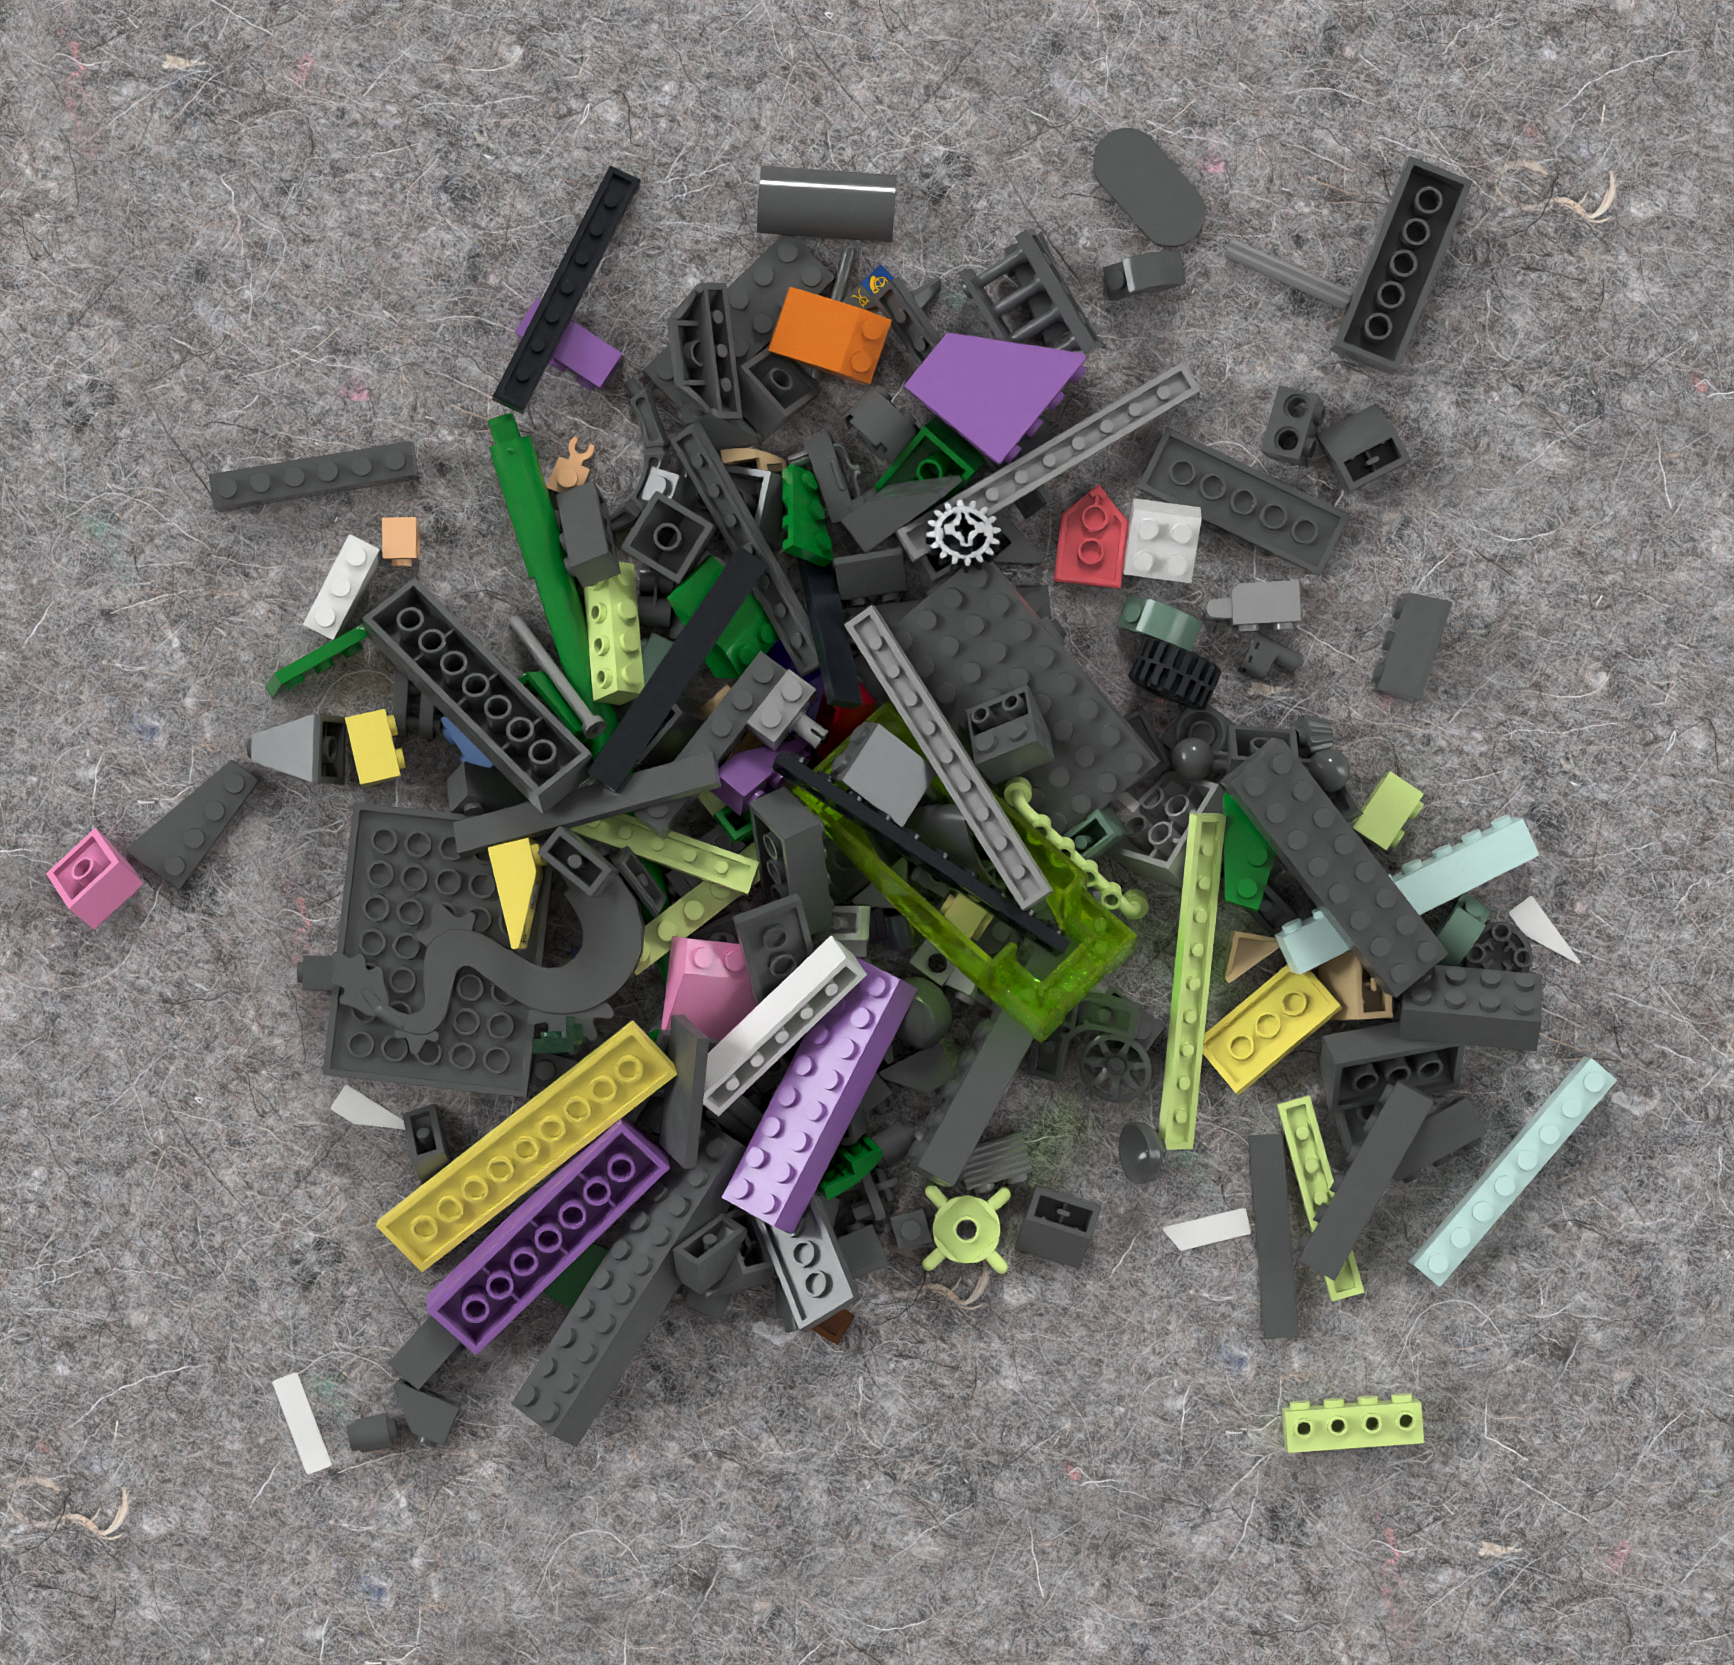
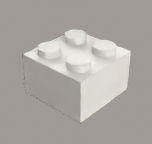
(1162, 540)

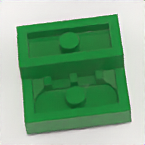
(849, 1166)

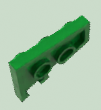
(805, 517)

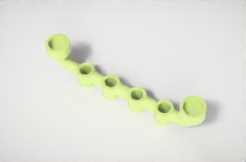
(1132, 904)

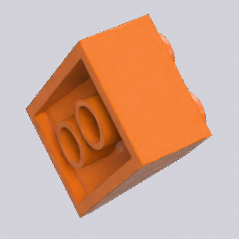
(829, 336)

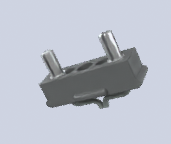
(830, 474)

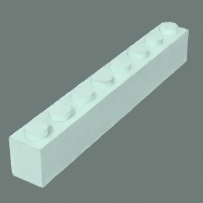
(1424, 885)
(1512, 1170)

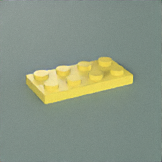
(1268, 1027)

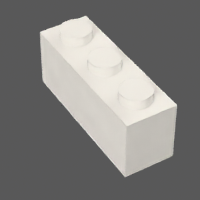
(343, 587)

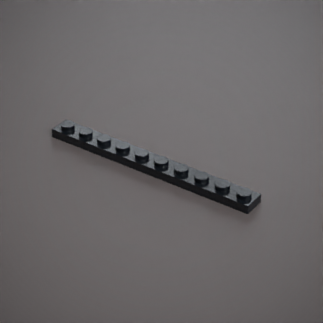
(908, 845)

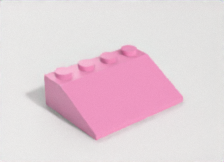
(707, 986)

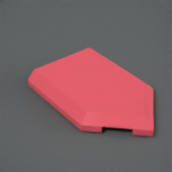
(1091, 542)

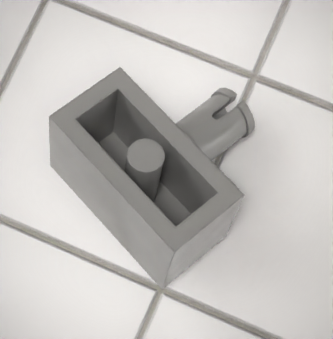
(785, 712)

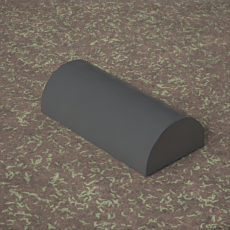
(826, 203)

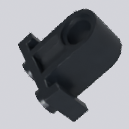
(894, 927)

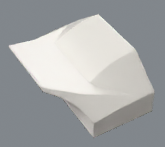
(849, 928)

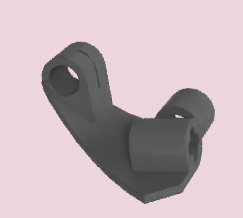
(947, 829)

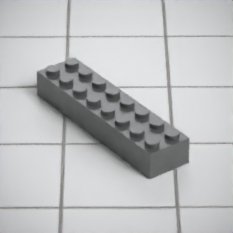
(479, 695)
(1334, 867)
(980, 1082)

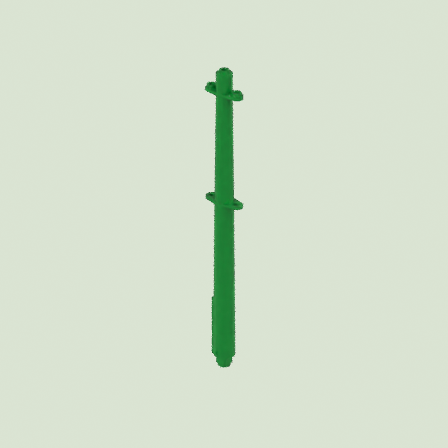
(544, 557)

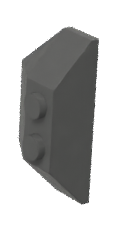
(705, 352)

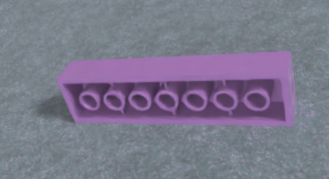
(818, 1100)
(546, 1234)

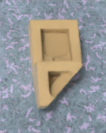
(765, 460)

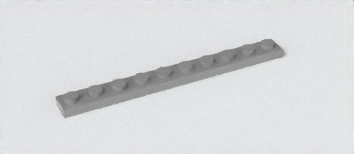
(1063, 451)
(949, 758)

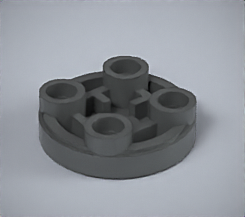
(1501, 949)

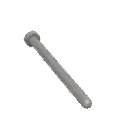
(592, 725)

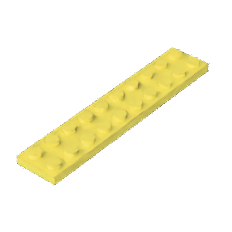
(527, 1146)

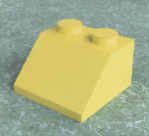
(374, 747)

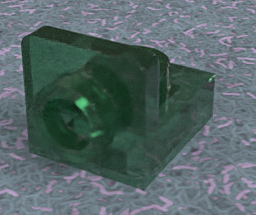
(554, 1043)

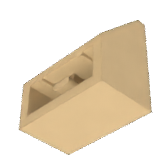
(1354, 989)

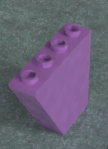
(993, 389)

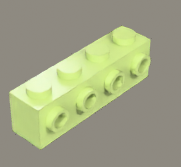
(614, 638)
(1352, 1424)

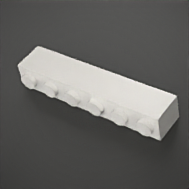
(779, 1022)

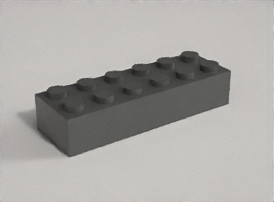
(1401, 265)

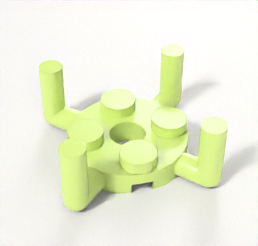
(962, 1208)

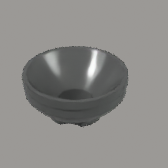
(1141, 1152)

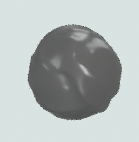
(927, 1016)

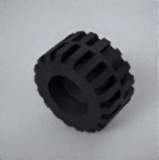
(1174, 673)

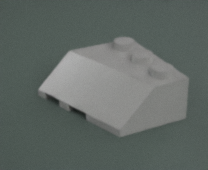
(1160, 827)

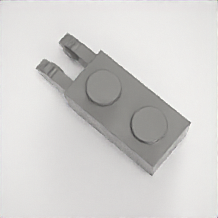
(1257, 605)

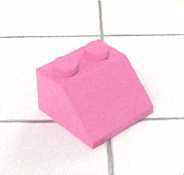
(94, 879)

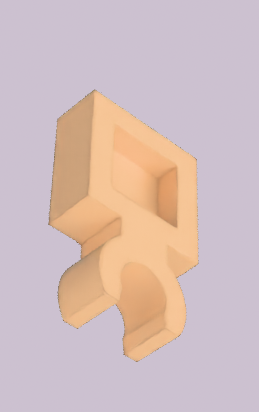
(570, 472)

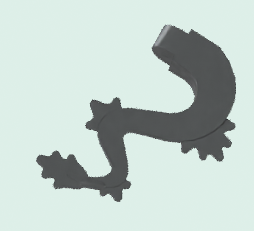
(580, 988)

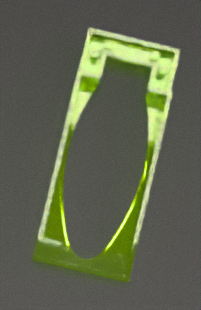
(1033, 1004)

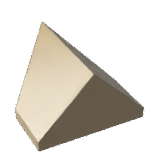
(1244, 952)

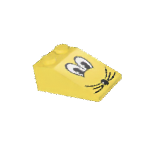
(518, 881)

